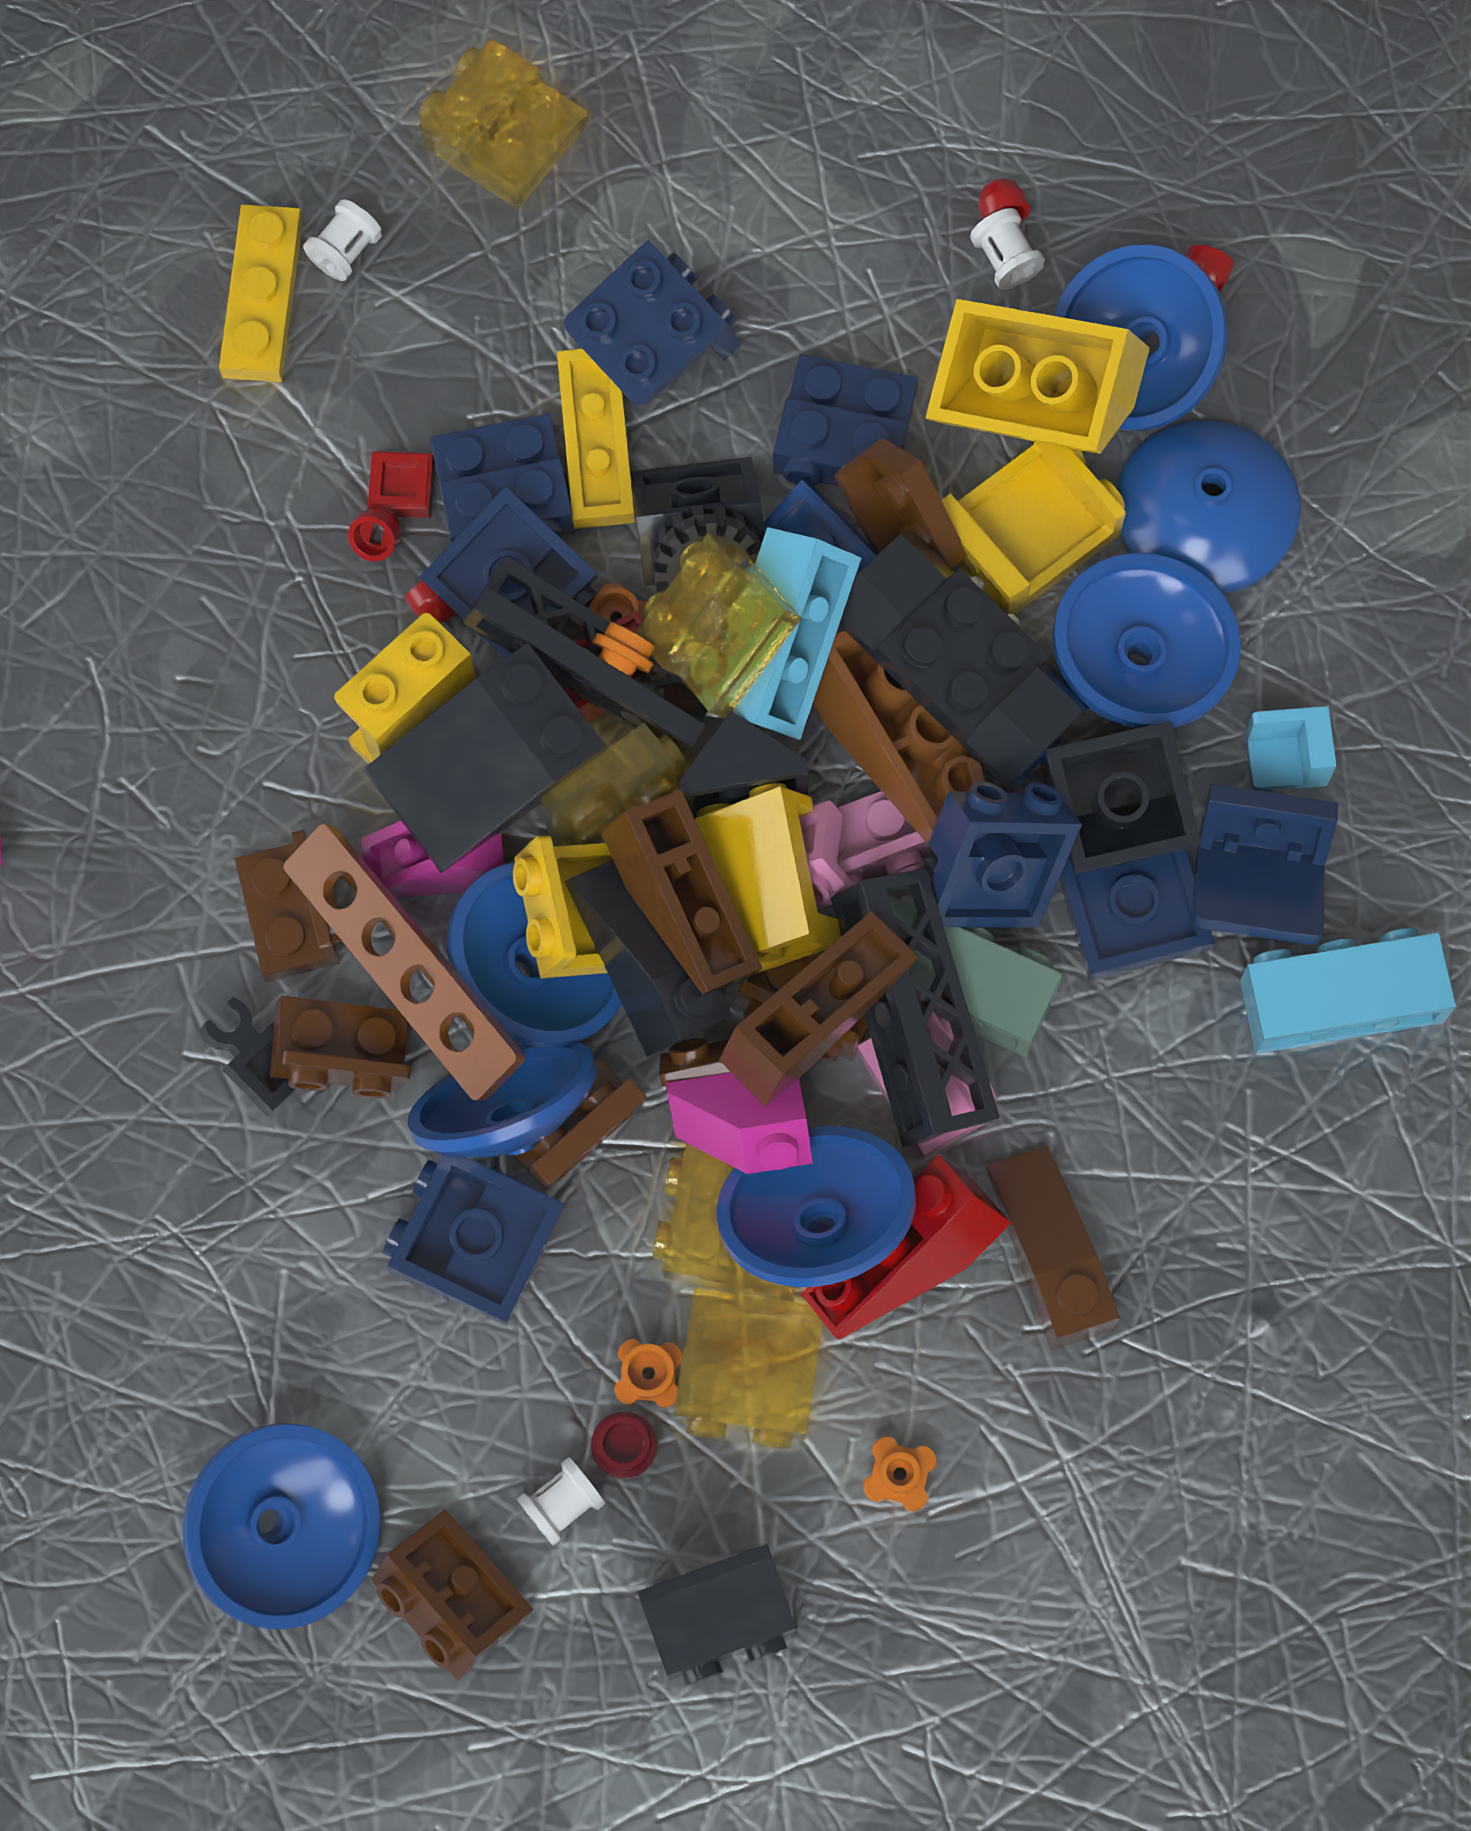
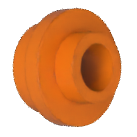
(624, 649)

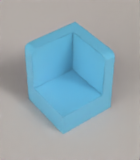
(1290, 749)

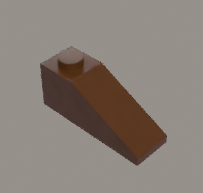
(681, 890)
(815, 1008)
(1053, 1249)

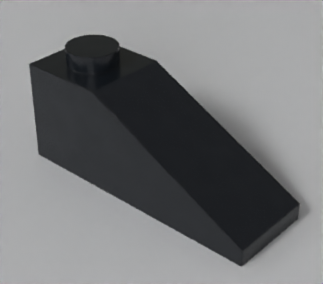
(643, 970)

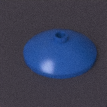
(1163, 295)
(1227, 536)
(1152, 610)
(482, 947)
(515, 1116)
(822, 1217)
(320, 1535)

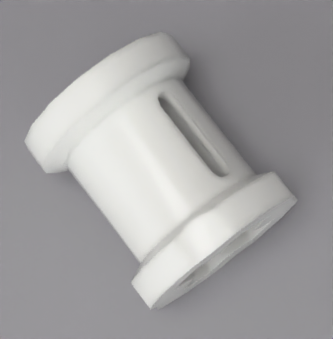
(342, 240)
(1007, 249)
(561, 1501)

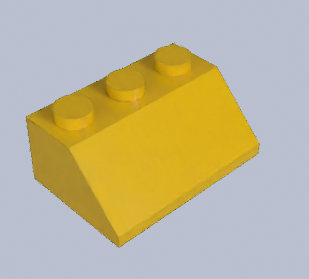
(1036, 376)

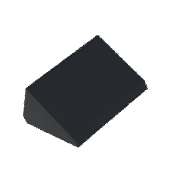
(738, 761)

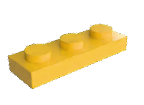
(261, 293)
(594, 443)

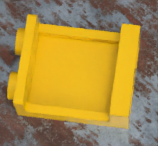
(1034, 523)
(404, 685)
(768, 873)
(554, 925)

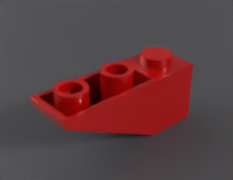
(948, 1232)

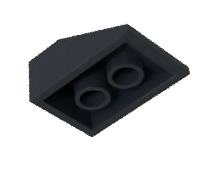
(484, 758)

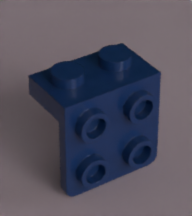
(650, 323)
(1263, 864)

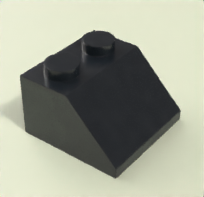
(668, 490)
(1126, 796)
(718, 1615)

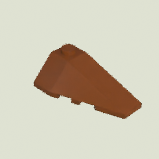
(891, 735)

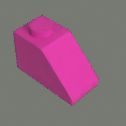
(409, 871)
(735, 1127)

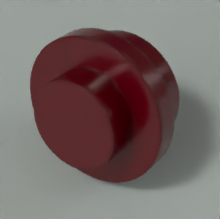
(624, 1445)

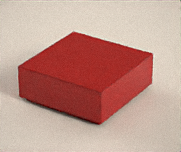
(402, 483)

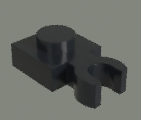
(252, 1058)

